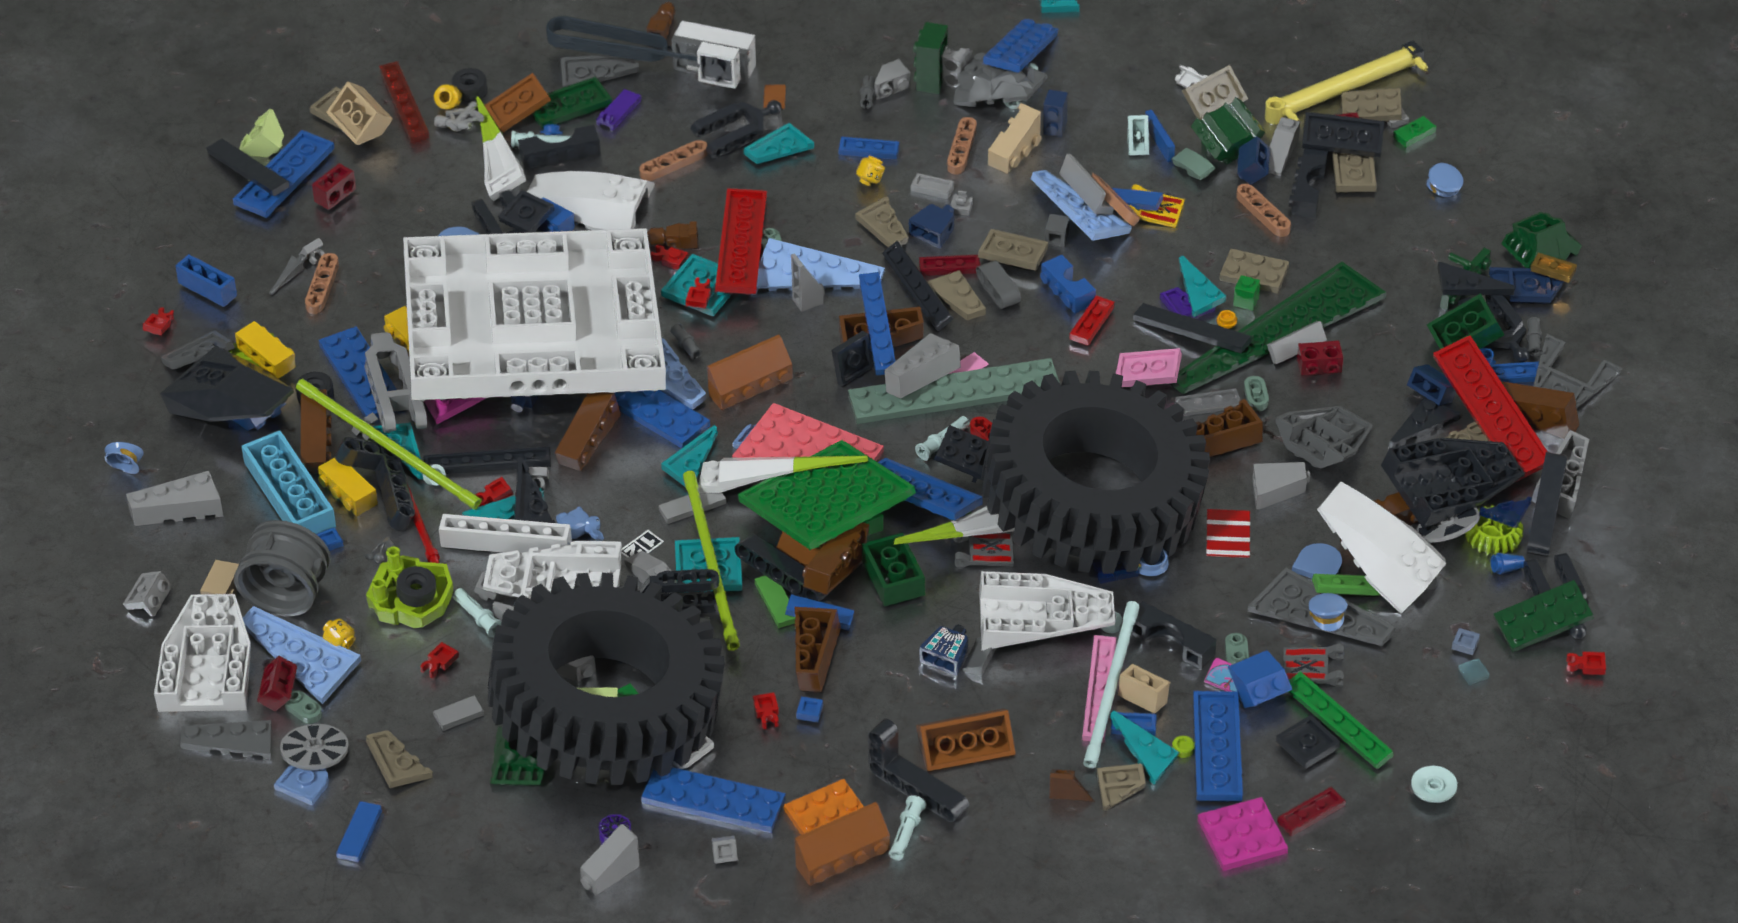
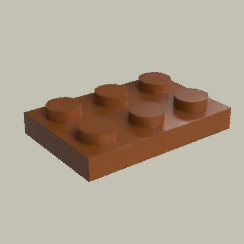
(517, 102)

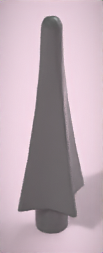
(293, 268)

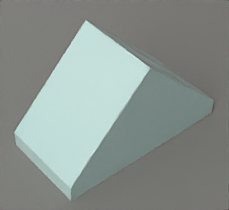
(1138, 135)

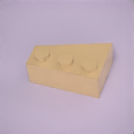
(1017, 140)

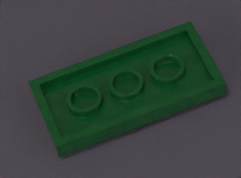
(572, 102)
(1543, 616)

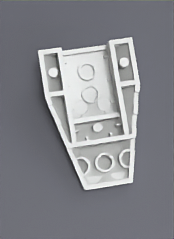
(595, 198)
(1387, 549)
(517, 573)

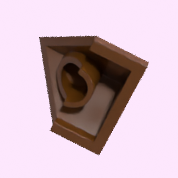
(1066, 786)

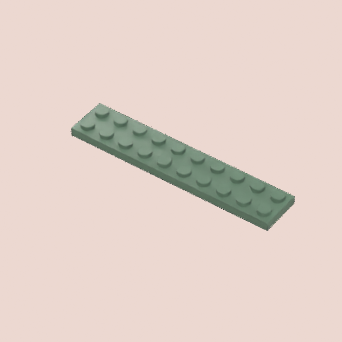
(949, 391)

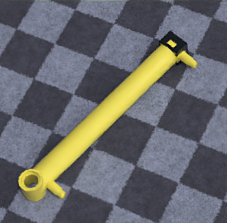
(1409, 56)

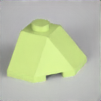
(264, 137)

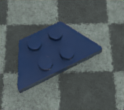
(1528, 284)

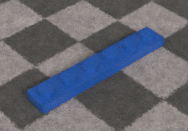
(877, 321)

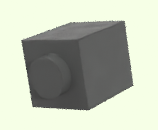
(1057, 230)

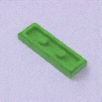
(1342, 584)
(775, 600)

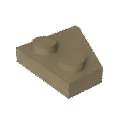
(1119, 783)

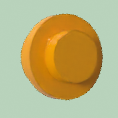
(1227, 319)

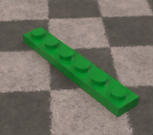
(1339, 721)

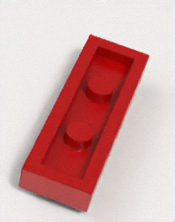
(1092, 320)

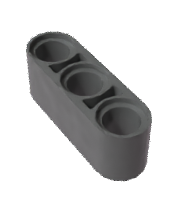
(998, 284)

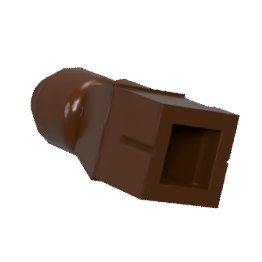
(662, 20)
(676, 235)

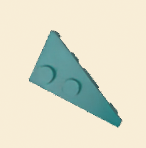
(1201, 291)
(404, 437)
(691, 456)
(500, 509)
(1149, 750)

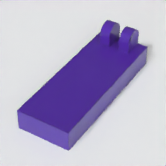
(619, 109)

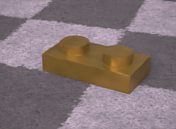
(1553, 267)

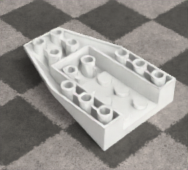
(1038, 607)
(205, 658)

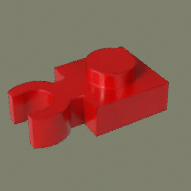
(670, 258)
(698, 295)
(158, 323)
(495, 491)
(439, 657)
(1589, 662)
(766, 708)

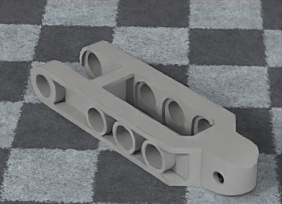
(391, 401)

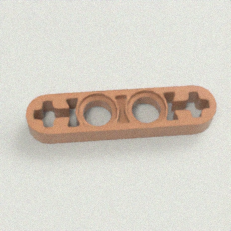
(959, 145)
(653, 169)
(1249, 195)
(1117, 202)
(324, 283)

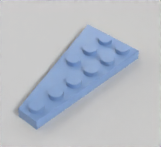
(1093, 225)
(825, 267)
(679, 382)
(319, 663)

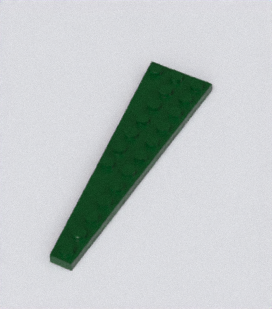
(1325, 299)

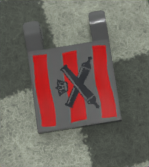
(986, 550)
(1314, 663)

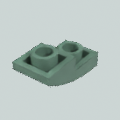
(1194, 163)

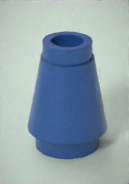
(1505, 563)

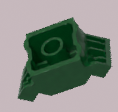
(1227, 130)
(1541, 235)
(511, 767)

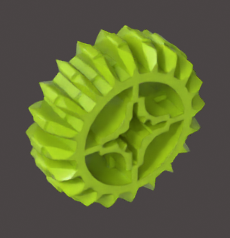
(1494, 536)

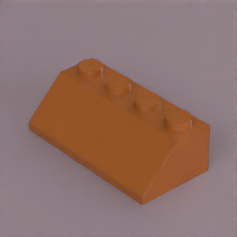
(749, 372)
(966, 739)
(841, 844)

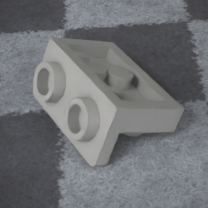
(148, 592)

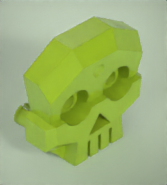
(384, 599)

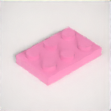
(1149, 367)

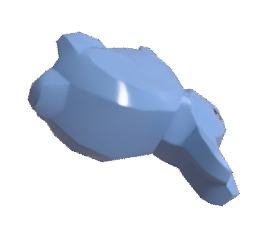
(581, 524)

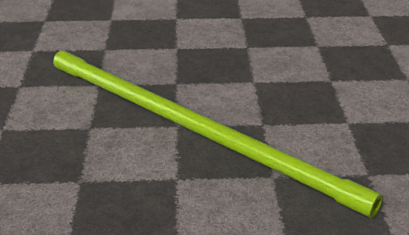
(463, 494)
(729, 631)

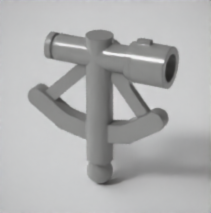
(461, 121)

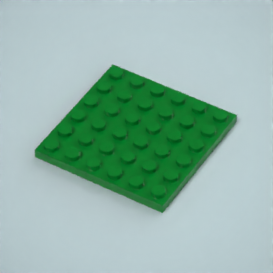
(827, 500)

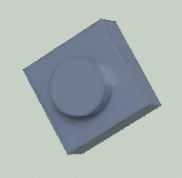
(1465, 641)

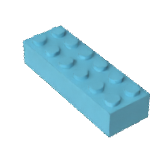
(288, 483)

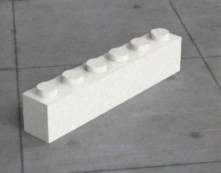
(500, 534)

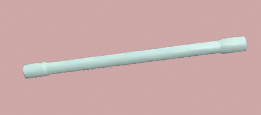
(1093, 749)

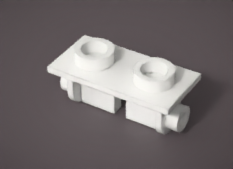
(1188, 77)

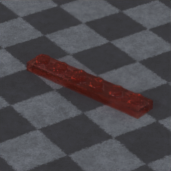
(404, 102)

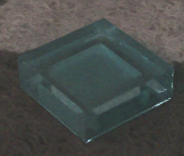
(1473, 671)

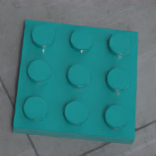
(679, 284)
(690, 556)

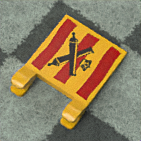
(1167, 213)

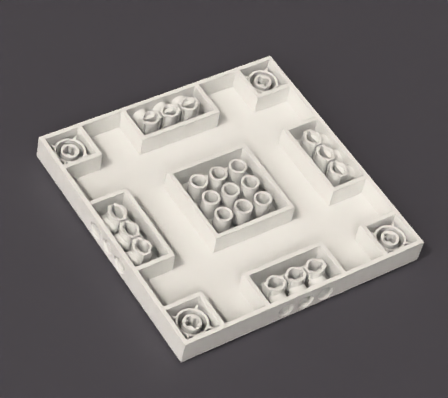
(532, 314)

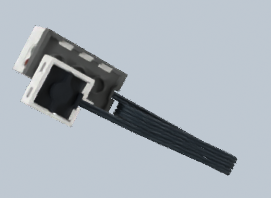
(711, 52)

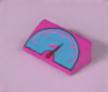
(1220, 676)

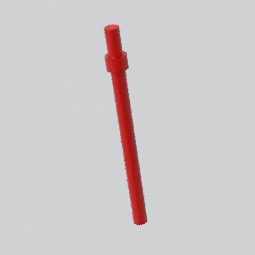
(431, 553)

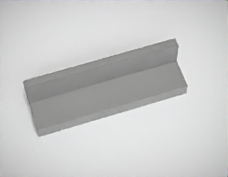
(1085, 186)

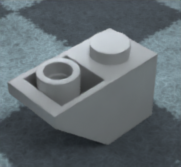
(891, 79)

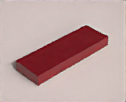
(948, 264)
(1311, 811)

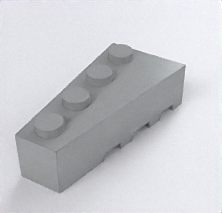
(1575, 448)
(175, 500)

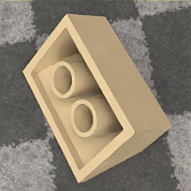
(358, 114)

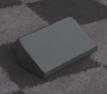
(978, 659)

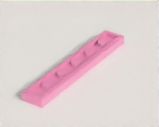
(1101, 662)

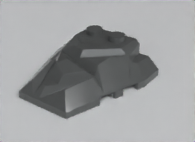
(987, 82)

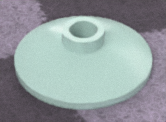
(1434, 784)

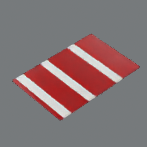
(1228, 533)

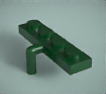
(1477, 265)

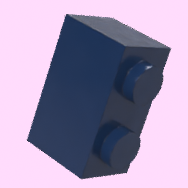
(1055, 113)
(1253, 160)
(1431, 384)

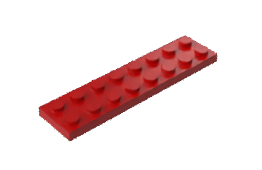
(741, 241)
(1490, 403)

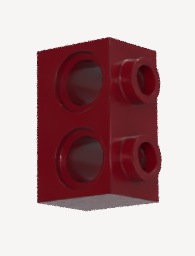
(334, 186)
(1320, 358)
(277, 683)

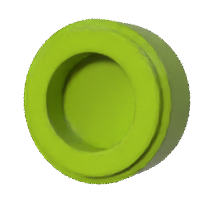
(1184, 745)

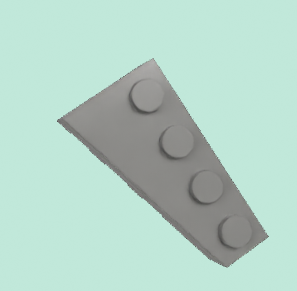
(922, 365)

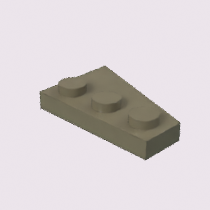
(394, 761)

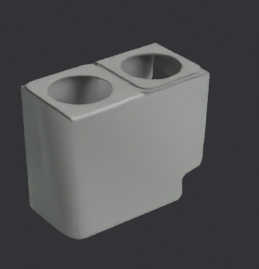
(949, 70)

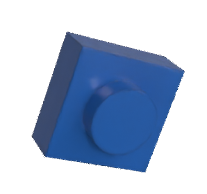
(809, 709)

